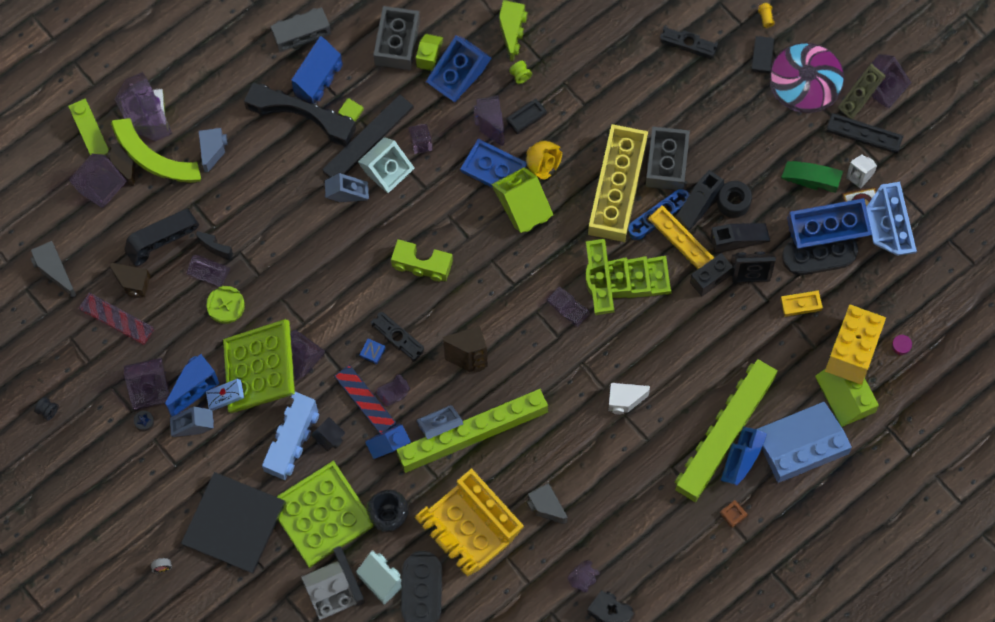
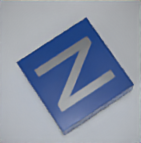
(372, 351)

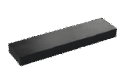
(864, 133)

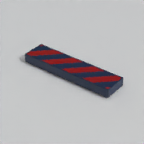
(364, 399)

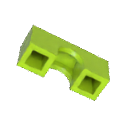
(435, 267)

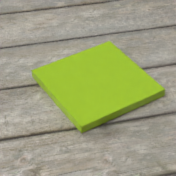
(262, 364)
(322, 514)

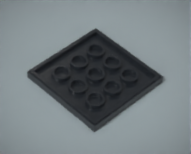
(233, 522)

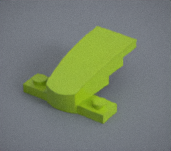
(623, 277)

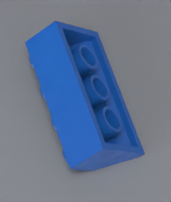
(829, 223)

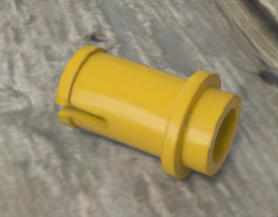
(765, 11)

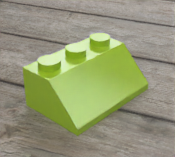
(846, 398)

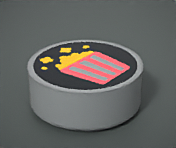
(161, 565)

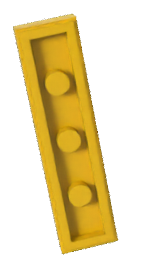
(680, 237)

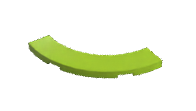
(149, 159)

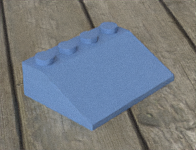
(804, 442)

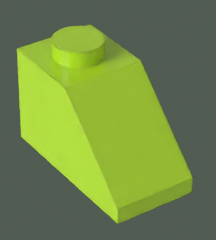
(428, 52)

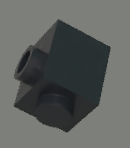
(328, 434)

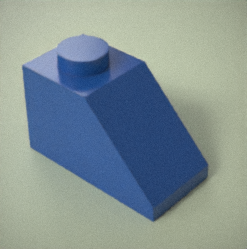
(387, 441)

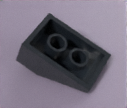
(752, 267)

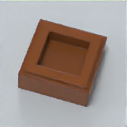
(733, 514)

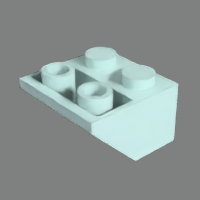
(379, 577)

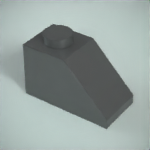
(546, 504)

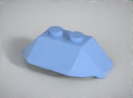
(890, 220)

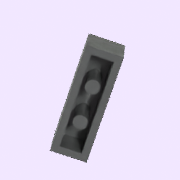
(300, 29)

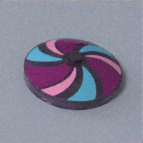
(806, 77)

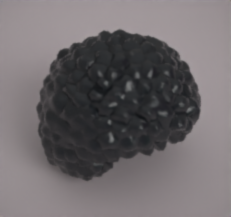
(387, 510)

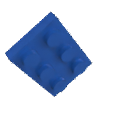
(490, 163)

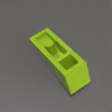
(88, 128)

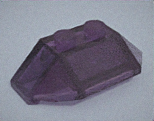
(140, 104)

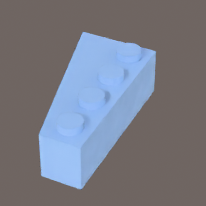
(291, 436)

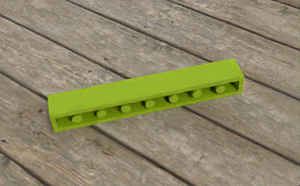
(473, 430)
(726, 430)

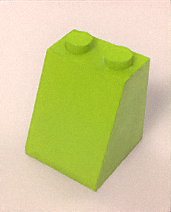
(523, 199)

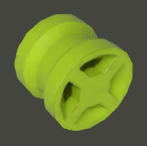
(520, 72)

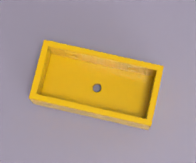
(853, 355)

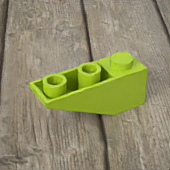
(511, 20)

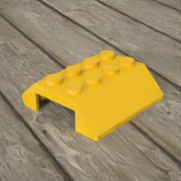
(471, 523)

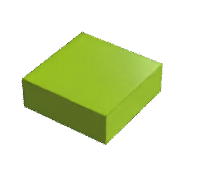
(351, 109)

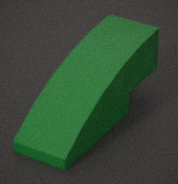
(812, 175)

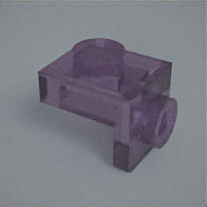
(393, 391)

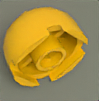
(543, 158)

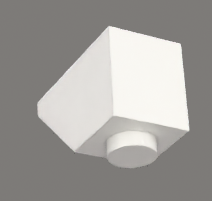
(861, 170)
(626, 396)

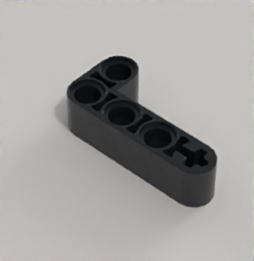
(159, 234)

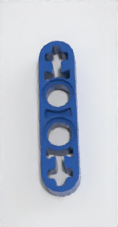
(650, 227)

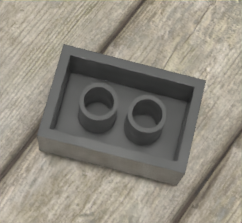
(396, 38)
(667, 158)

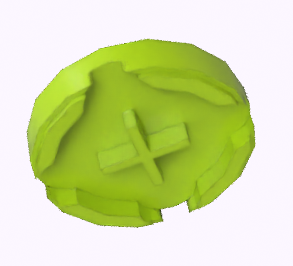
(225, 305)

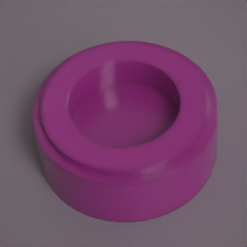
(901, 344)

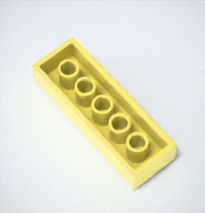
(618, 183)

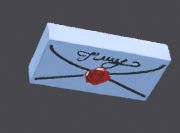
(225, 394)

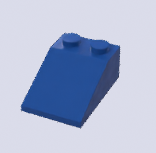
(458, 68)
(191, 385)

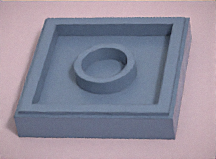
(439, 422)

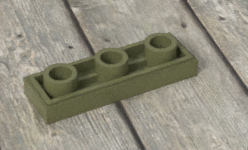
(867, 84)

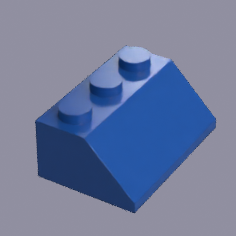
(316, 71)

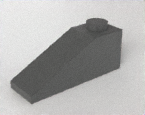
(50, 265)

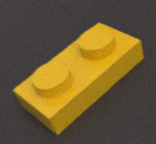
(801, 303)

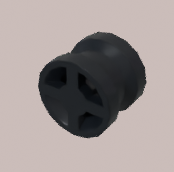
(46, 408)

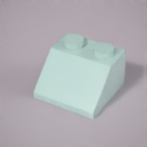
(386, 164)

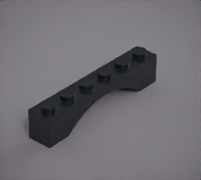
(266, 101)

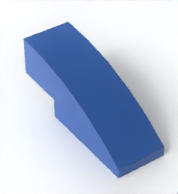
(743, 455)

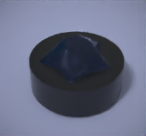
(143, 420)

